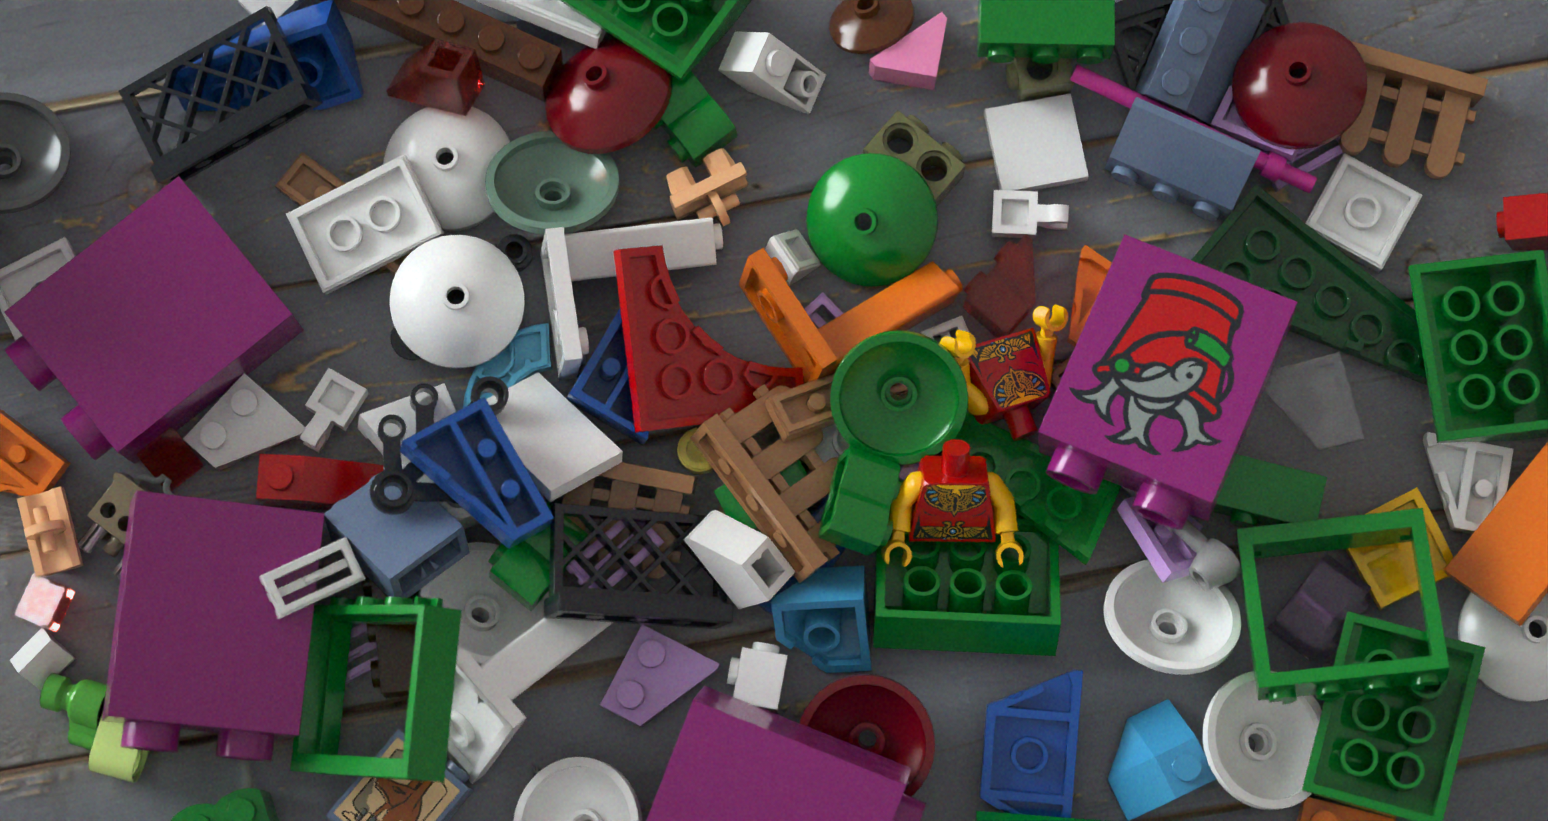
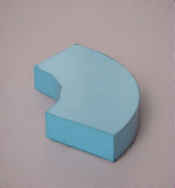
(521, 359)

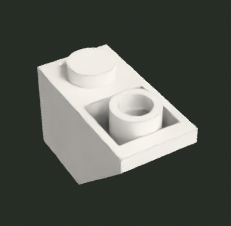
(772, 70)
(739, 559)

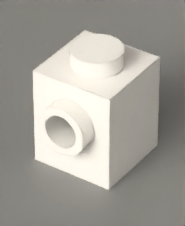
(758, 675)

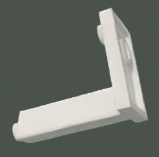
(591, 256)
(483, 695)

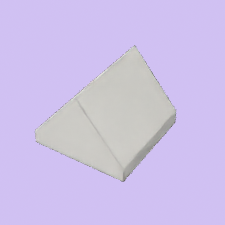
(793, 254)
(41, 657)

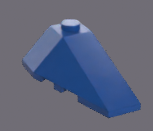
(319, 44)

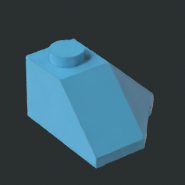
(827, 619)
(1156, 761)

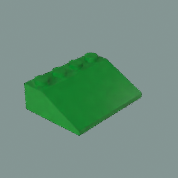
(665, 31)
(1485, 345)
(965, 601)
(1399, 746)

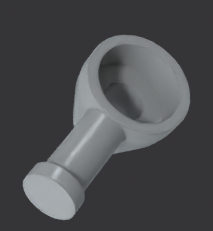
(1214, 561)

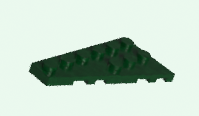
(1333, 294)

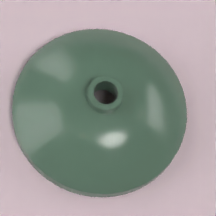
(548, 185)

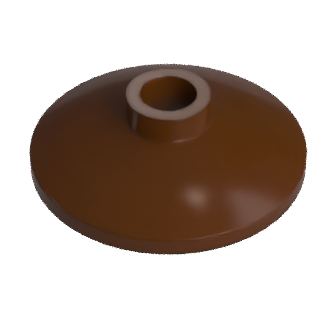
(870, 24)

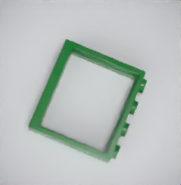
(1330, 535)
(429, 693)

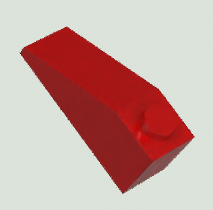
(309, 480)

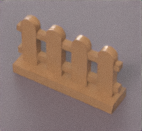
(1415, 81)
(759, 487)
(624, 495)

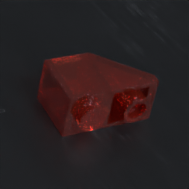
(440, 77)
(1006, 292)

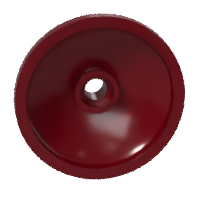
(606, 98)
(1305, 109)
(886, 709)

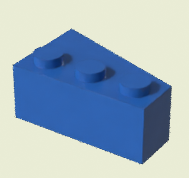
(605, 386)
(481, 472)

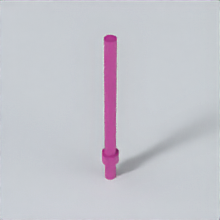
(1269, 165)

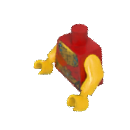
(1009, 372)
(953, 502)

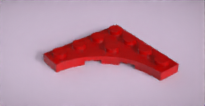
(672, 365)

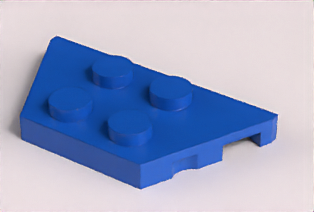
(1033, 748)

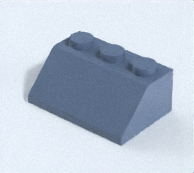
(1198, 54)
(1181, 160)

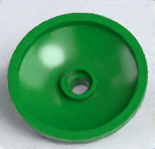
(901, 216)
(906, 424)

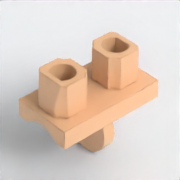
(707, 195)
(50, 532)

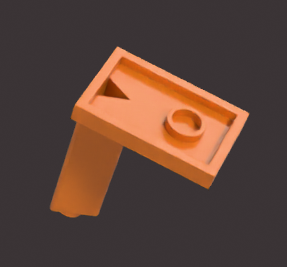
(823, 348)

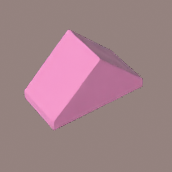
(913, 58)

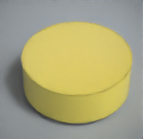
(690, 456)

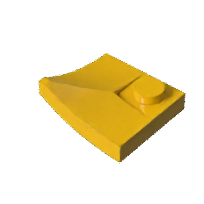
(1391, 567)

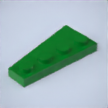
(1058, 511)

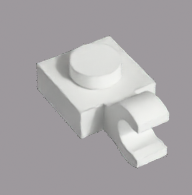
(1020, 214)
(333, 403)

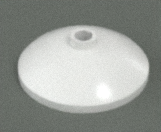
(457, 188)
(461, 332)
(470, 589)
(1198, 622)
(1513, 658)
(1283, 741)
(578, 792)

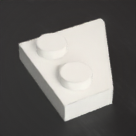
(242, 425)
(1468, 479)

